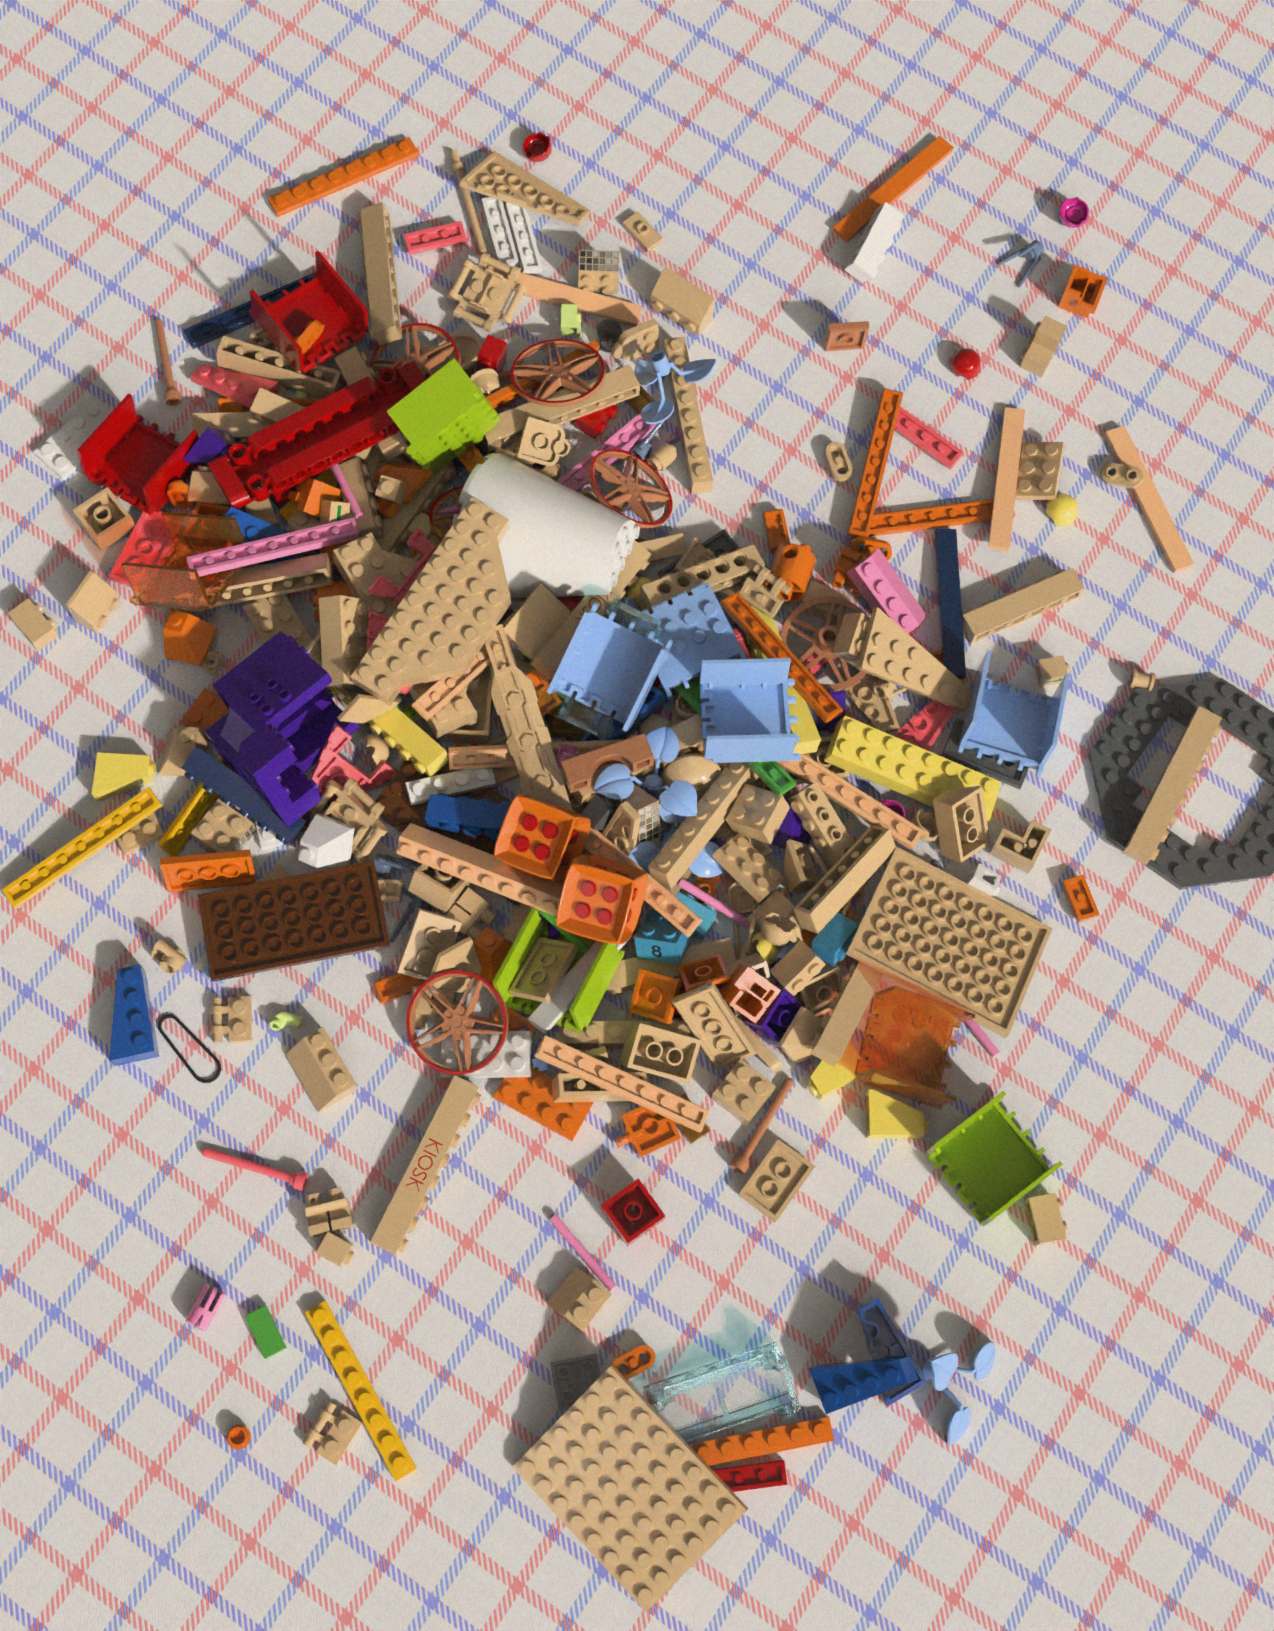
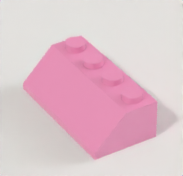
(886, 590)

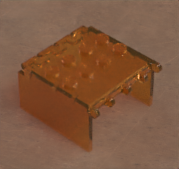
(174, 582)
(909, 1045)

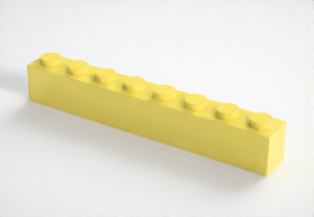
(805, 726)
(405, 736)

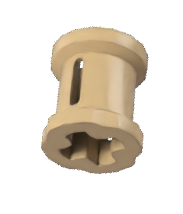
(1142, 680)

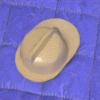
(487, 381)

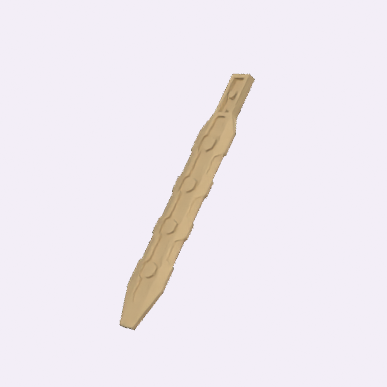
(523, 724)

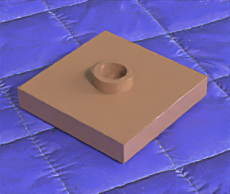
(846, 336)

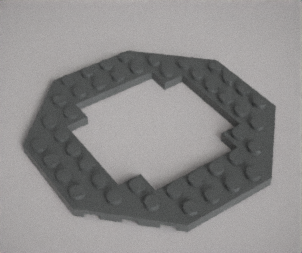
(1126, 741)

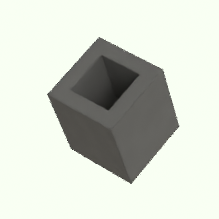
(600, 811)

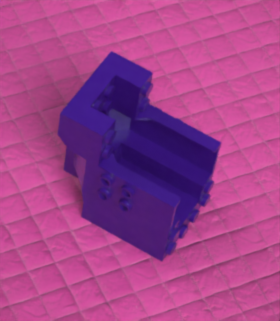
(277, 723)

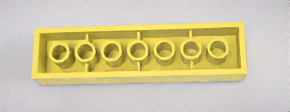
(902, 764)

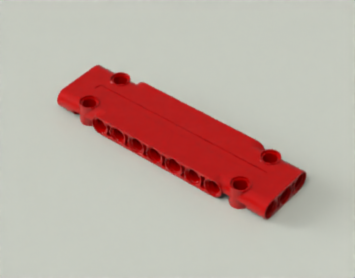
(314, 437)

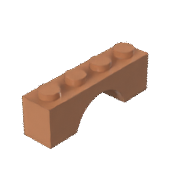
(632, 752)

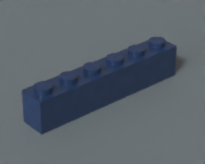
(238, 792)

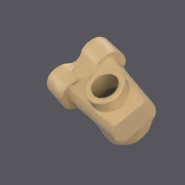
(171, 958)

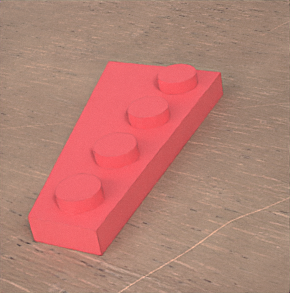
(232, 384)
(926, 725)

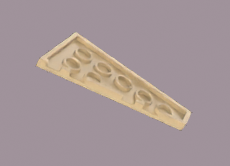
(514, 185)
(901, 660)

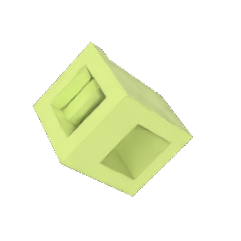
(570, 320)

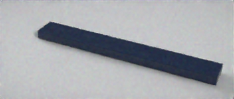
(234, 318)
(950, 602)

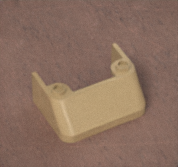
(363, 705)

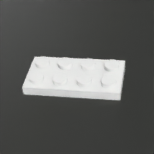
(61, 448)
(512, 1060)

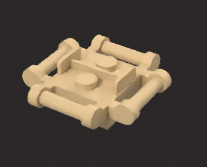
(487, 292)
(356, 810)

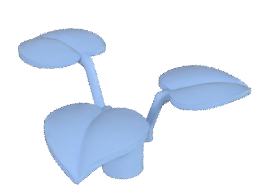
(649, 371)
(678, 799)
(702, 866)
(942, 1369)

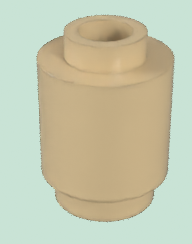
(662, 456)

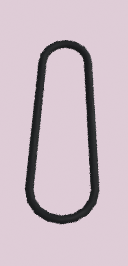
(181, 1057)

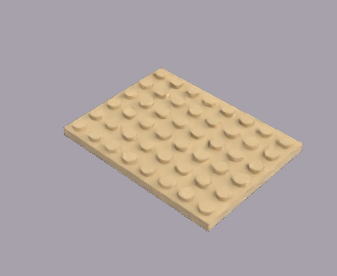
(950, 941)
(629, 1488)

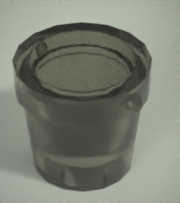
(608, 333)

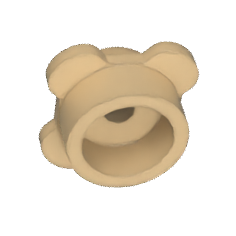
(212, 668)

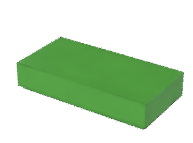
(265, 1332)

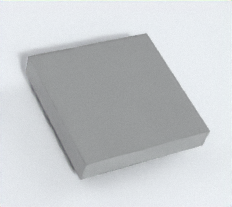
(573, 1378)

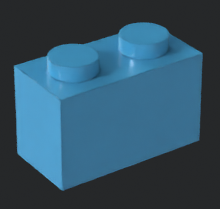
(834, 939)

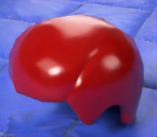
(537, 147)
(965, 363)

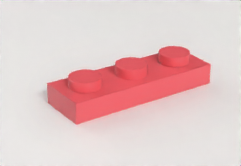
(435, 237)

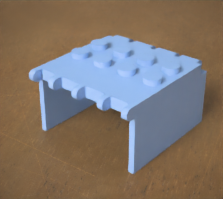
(697, 633)
(609, 666)
(747, 710)
(1010, 722)

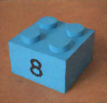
(660, 940)

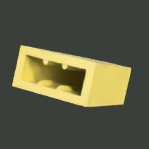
(120, 774)
(829, 1079)
(892, 1119)

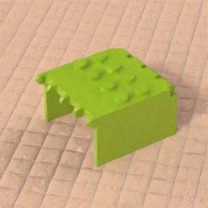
(443, 417)
(588, 996)
(990, 1161)

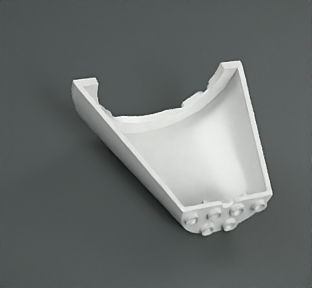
(553, 530)

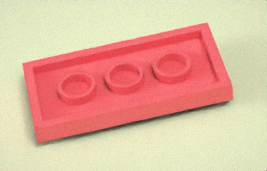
(145, 545)

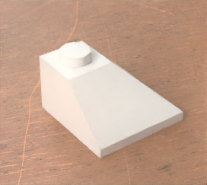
(326, 843)

